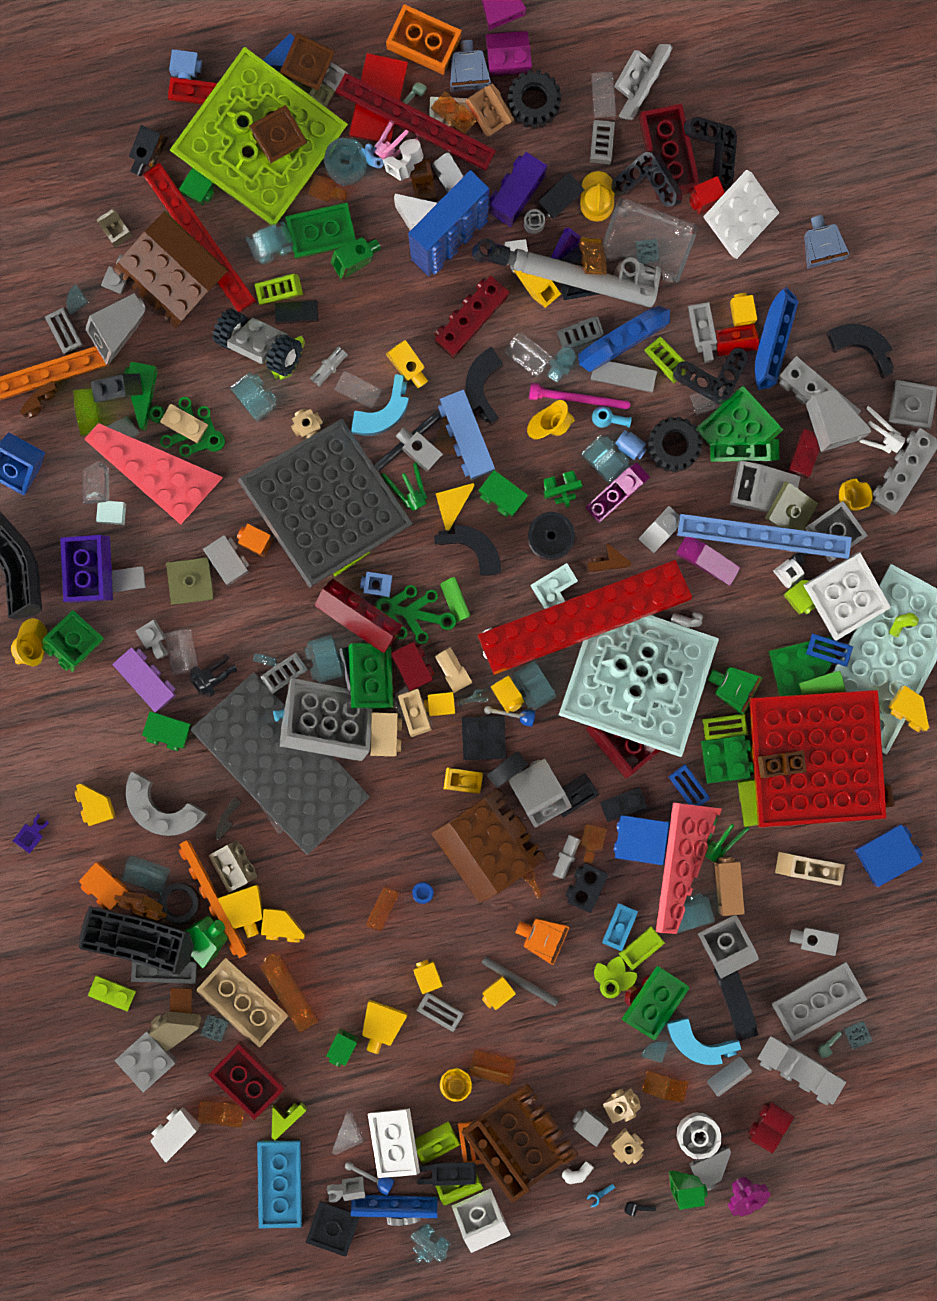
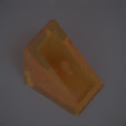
(665, 1086)

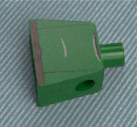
(354, 256)
(735, 687)

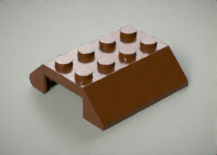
(170, 268)
(488, 846)
(518, 1142)

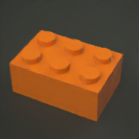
(423, 39)

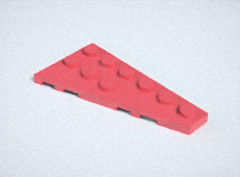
(164, 477)
(684, 858)

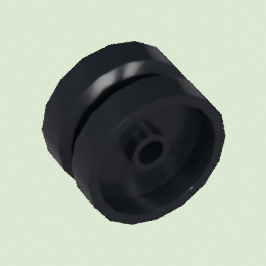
(561, 528)

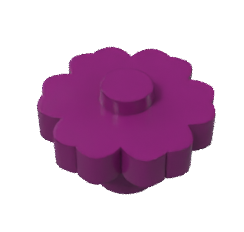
(747, 1197)

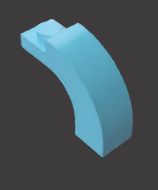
(379, 422)
(683, 1038)

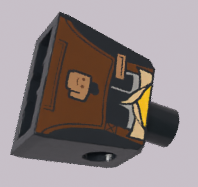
(147, 141)

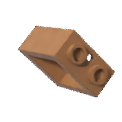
(729, 886)

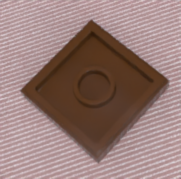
(307, 61)
(278, 134)

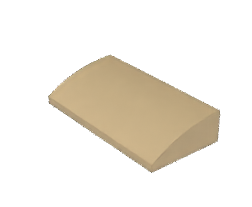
(242, 1003)

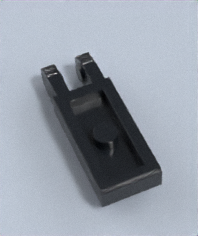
(450, 1174)

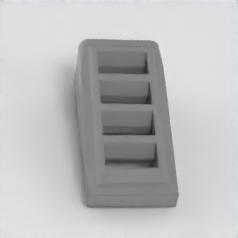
(602, 158)
(265, 677)

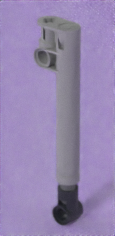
(636, 287)

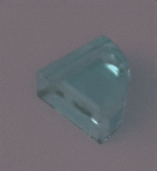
(75, 299)
(264, 660)
(655, 1051)

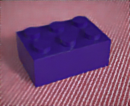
(517, 188)
(86, 568)

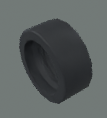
(507, 769)
(193, 895)

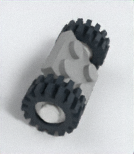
(257, 341)

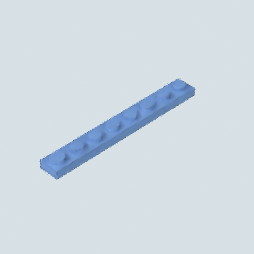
(764, 536)

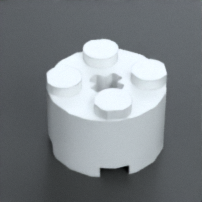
(703, 1147)

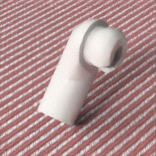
(579, 1176)

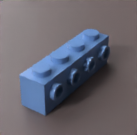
(466, 434)

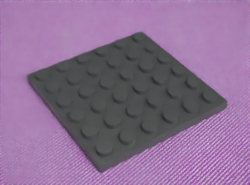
(325, 502)

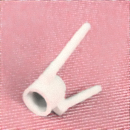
(892, 439)

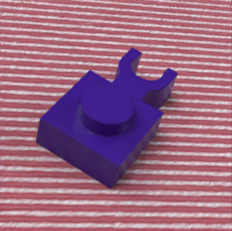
(29, 836)

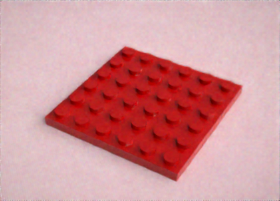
(840, 754)

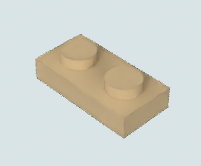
(184, 423)
(414, 712)

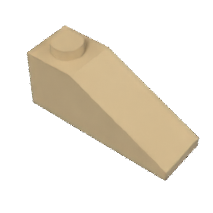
(809, 868)

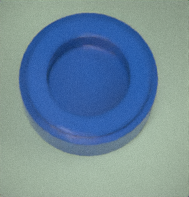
(422, 892)

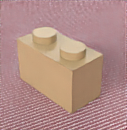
(384, 734)

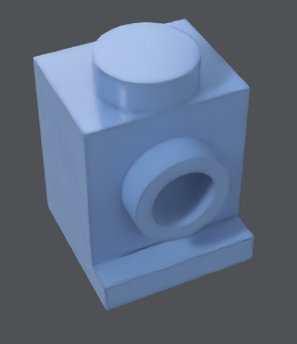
(385, 584)

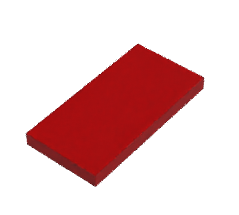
(387, 76)

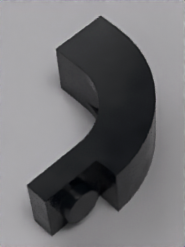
(866, 338)
(480, 370)
(482, 546)
(737, 1005)

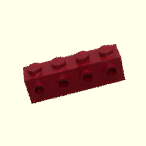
(471, 316)
(358, 615)

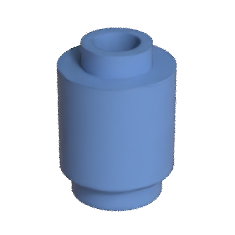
(631, 445)

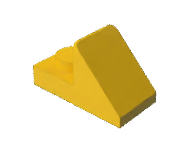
(463, 780)

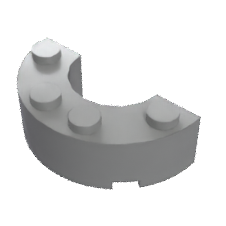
(152, 818)
(802, 1068)

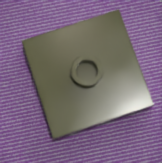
(791, 508)
(190, 581)

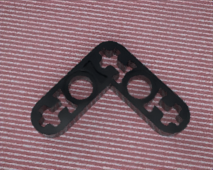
(720, 142)
(651, 172)
(713, 383)

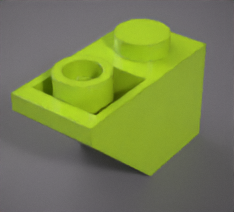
(799, 598)

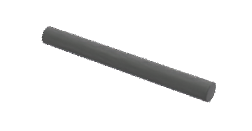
(520, 981)

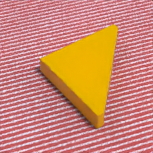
(452, 502)

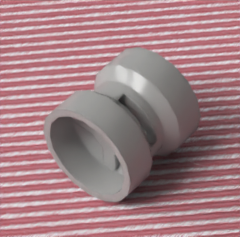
(531, 225)

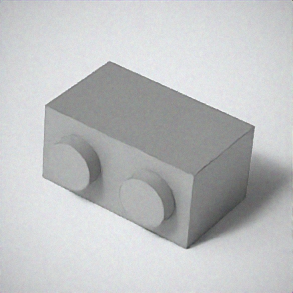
(226, 559)

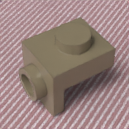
(114, 228)

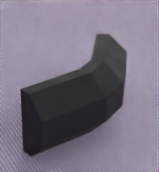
(20, 572)
(136, 940)

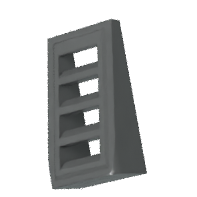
(597, 326)

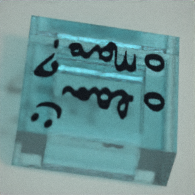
(647, 251)
(214, 1028)
(857, 1035)

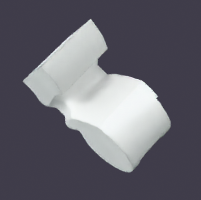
(411, 154)
(789, 573)

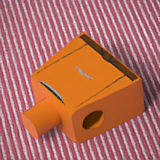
(543, 938)

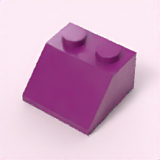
(508, 53)

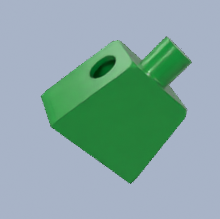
(207, 939)

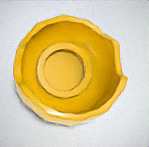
(855, 494)
(455, 1085)

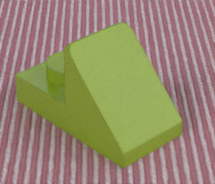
(281, 1123)

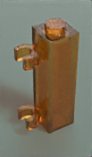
(289, 992)

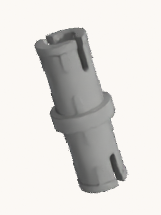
(328, 366)
(566, 856)

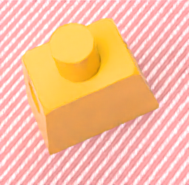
(400, 356)
(244, 909)
(381, 1025)

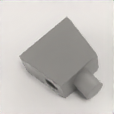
(425, 456)
(826, 943)

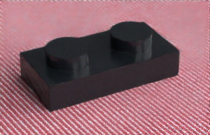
(623, 804)

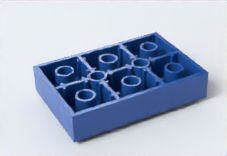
(449, 224)

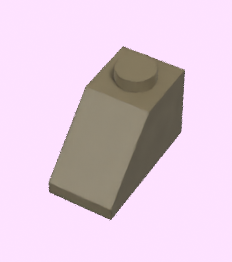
(173, 1028)

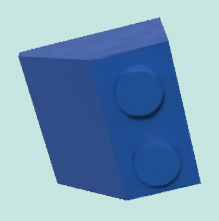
(19, 463)

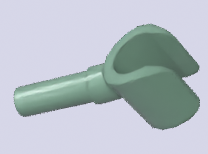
(419, 89)
(824, 1049)

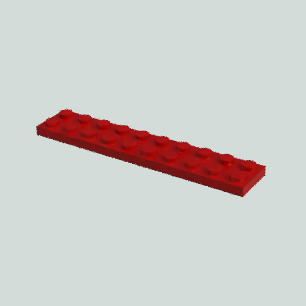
(584, 617)

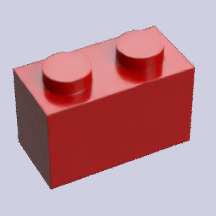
(706, 195)

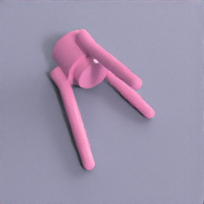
(386, 149)

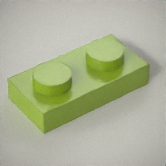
(112, 993)

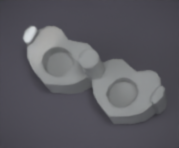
(396, 1221)

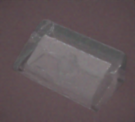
(528, 354)
(96, 483)
(181, 651)

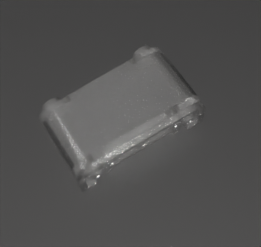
(638, 223)

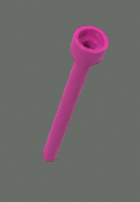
(537, 392)

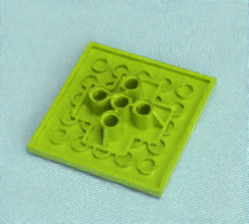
(215, 141)

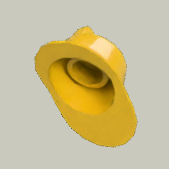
(597, 197)
(551, 420)
(28, 645)

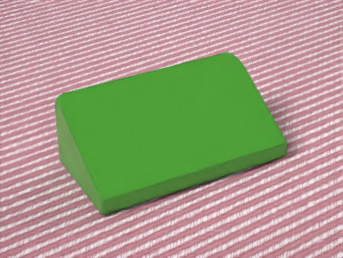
(455, 599)
(824, 684)

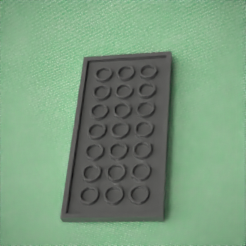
(297, 788)

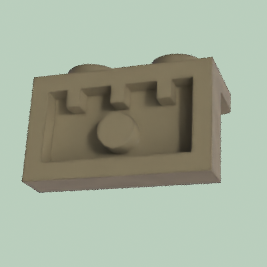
(233, 866)

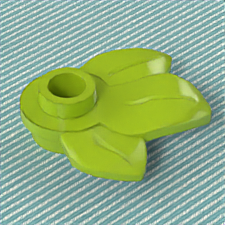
(614, 974)

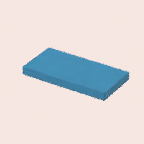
(279, 1184)

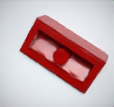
(736, 337)

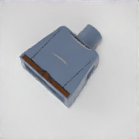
(468, 69)
(824, 244)

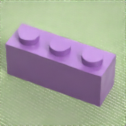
(145, 679)

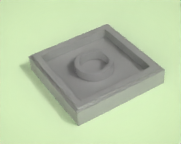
(912, 404)

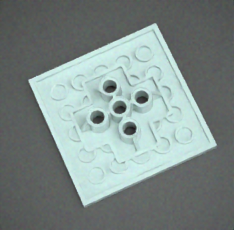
(662, 712)

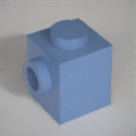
(185, 64)

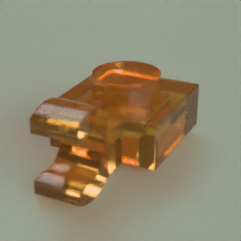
(324, 189)
(592, 839)

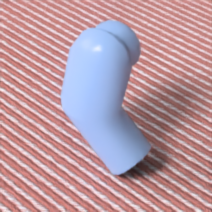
(371, 159)

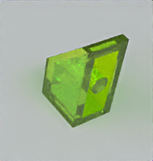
(86, 410)

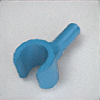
(600, 1194)

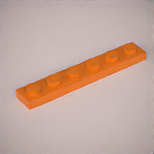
(53, 370)
(208, 891)

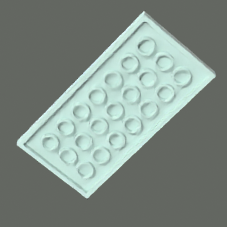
(892, 662)

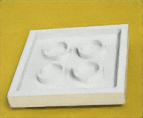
(741, 214)
(847, 596)

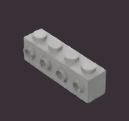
(805, 381)
(905, 472)

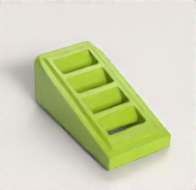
(296, 285)
(662, 364)

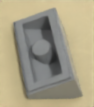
(729, 1076)

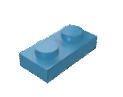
(619, 927)

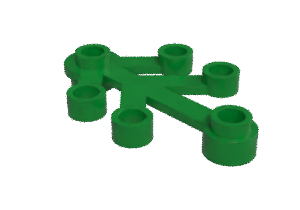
(205, 444)
(411, 612)

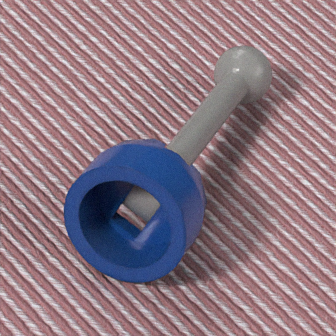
(526, 717)
(383, 1184)

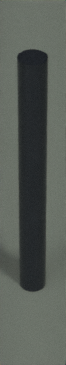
(398, 448)

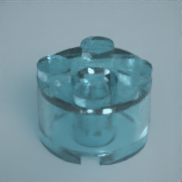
(349, 150)
(270, 242)

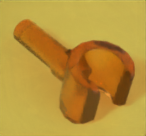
(533, 884)

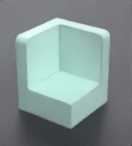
(111, 513)

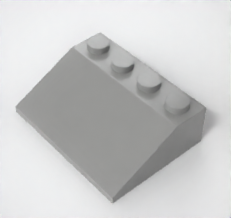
(322, 721)

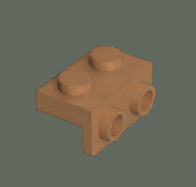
(489, 109)

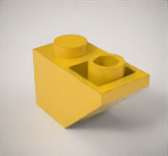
(539, 288)
(911, 707)
(95, 805)
(280, 923)

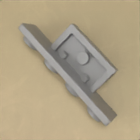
(638, 78)

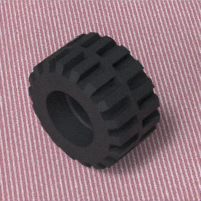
(539, 82)
(679, 426)

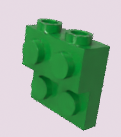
(71, 641)
(726, 759)

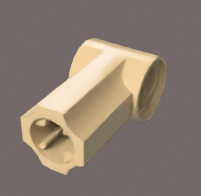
(455, 674)

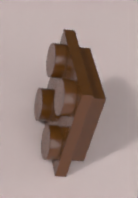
(141, 905)

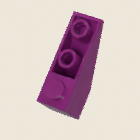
(617, 492)

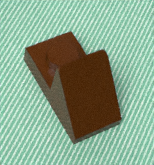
(614, 561)

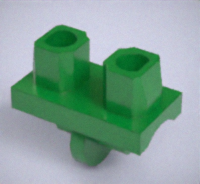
(571, 484)

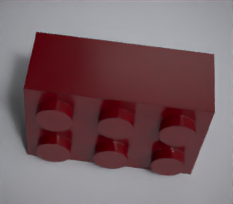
(247, 1080)

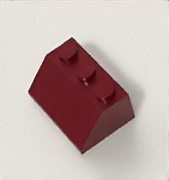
(624, 753)

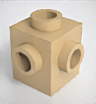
(310, 430)
(622, 1105)
(623, 1140)

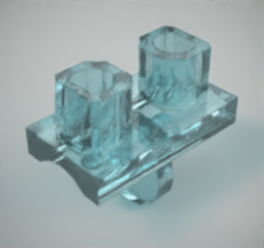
(561, 363)
(436, 1250)

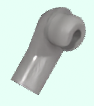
(685, 621)

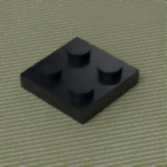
(483, 738)
(332, 1228)

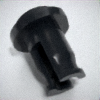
(205, 681)

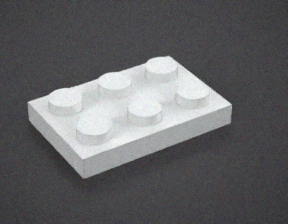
(393, 1143)

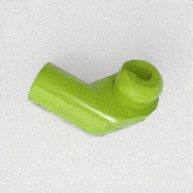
(901, 621)

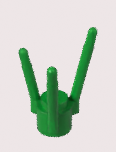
(415, 499)
(715, 849)

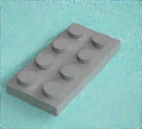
(819, 1001)

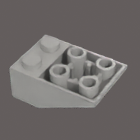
(758, 485)

